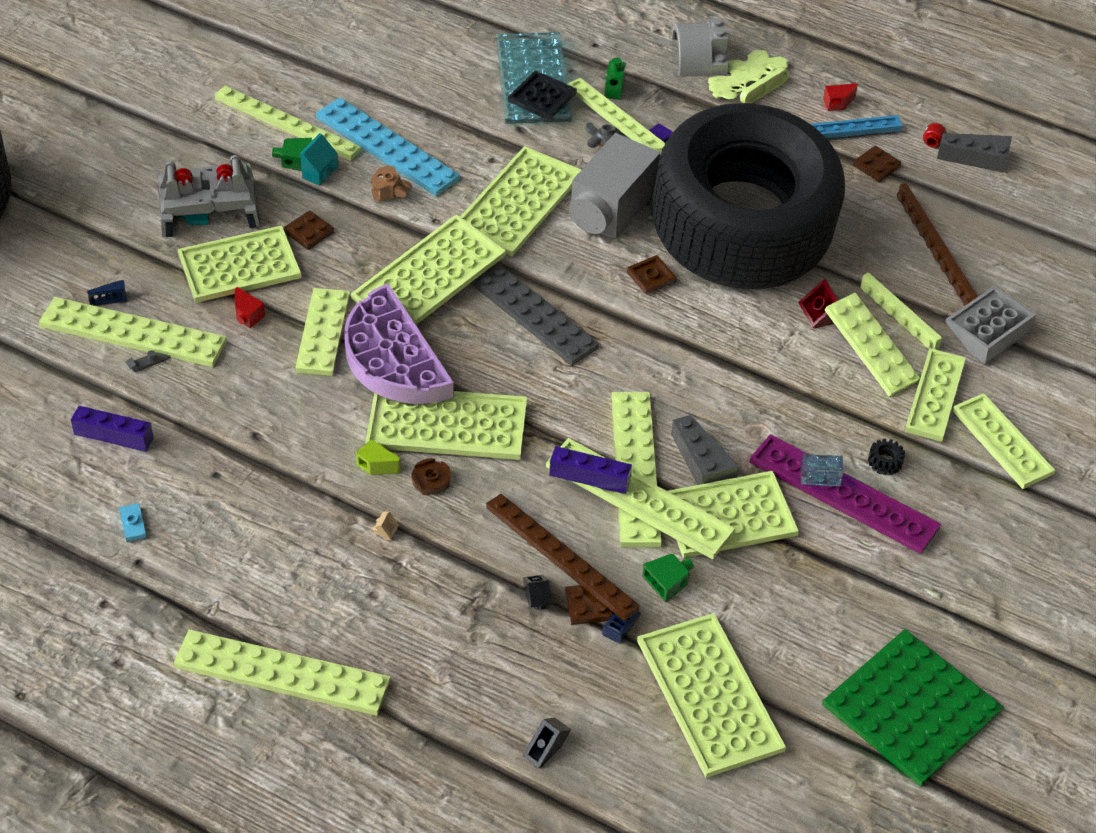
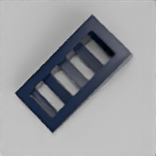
(114, 293)
(615, 634)

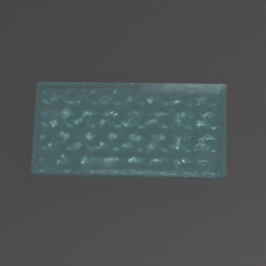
(518, 58)

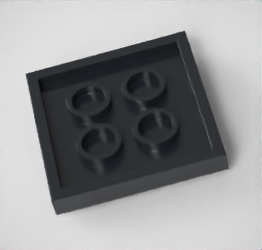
(542, 95)

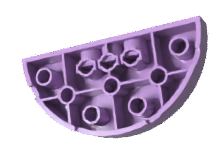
(391, 353)

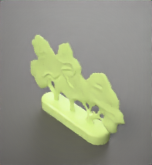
(751, 70)

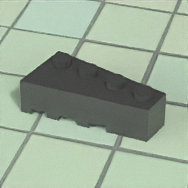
(976, 150)
(701, 452)

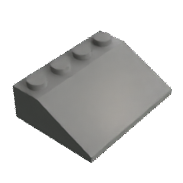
(991, 324)

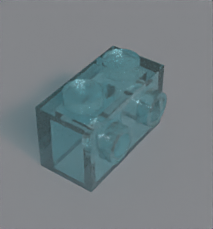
(821, 470)

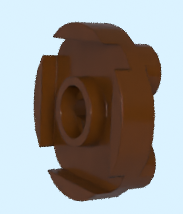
(431, 485)

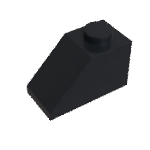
(537, 591)
(546, 741)

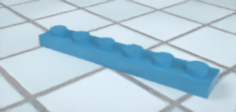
(859, 126)

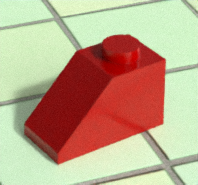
(839, 96)
(248, 308)

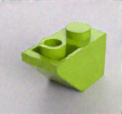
(377, 459)

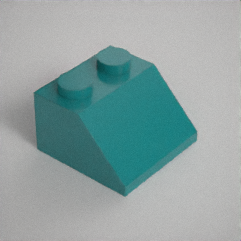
(318, 160)

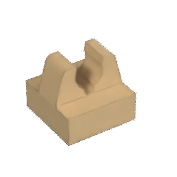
(385, 526)

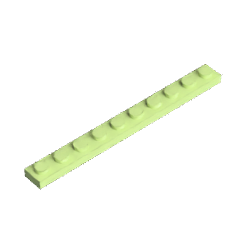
(615, 115)
(284, 121)

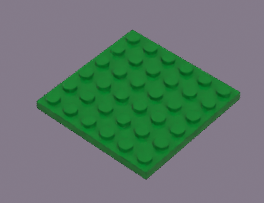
(912, 707)

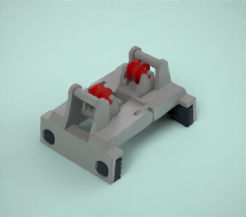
(215, 188)

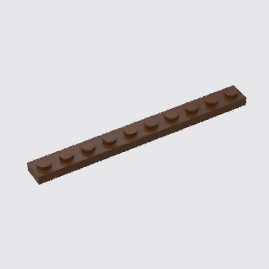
(936, 244)
(563, 557)

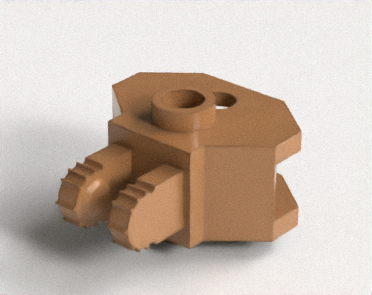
(389, 185)

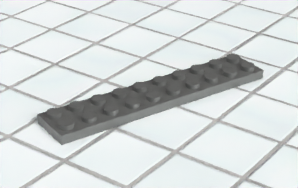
(535, 314)

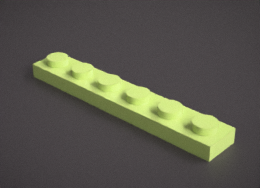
(900, 312)

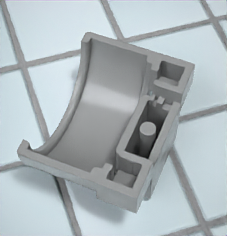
(702, 47)

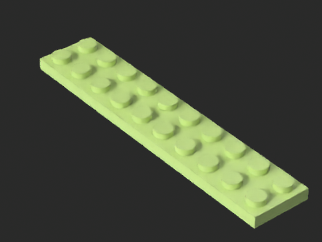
(133, 331)
(635, 446)
(664, 511)
(282, 672)

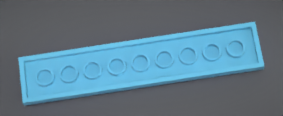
(388, 146)

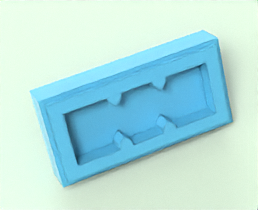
(132, 522)

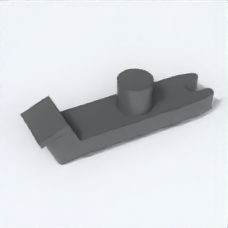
(151, 359)

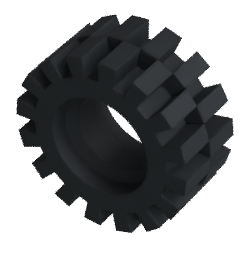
(888, 448)

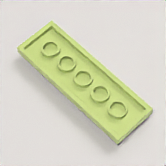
(322, 332)
(872, 344)
(935, 395)
(1003, 441)

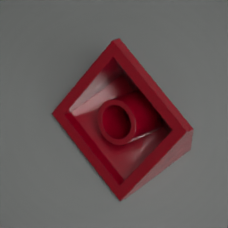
(816, 302)

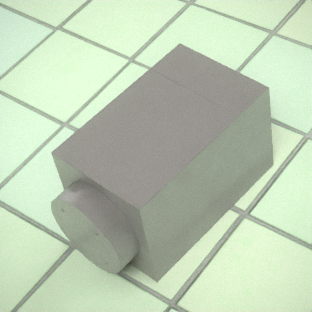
(614, 186)

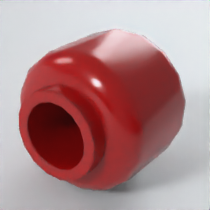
(933, 134)

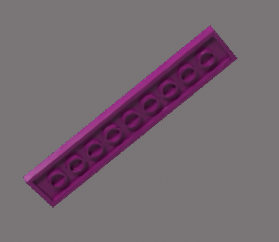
(851, 497)

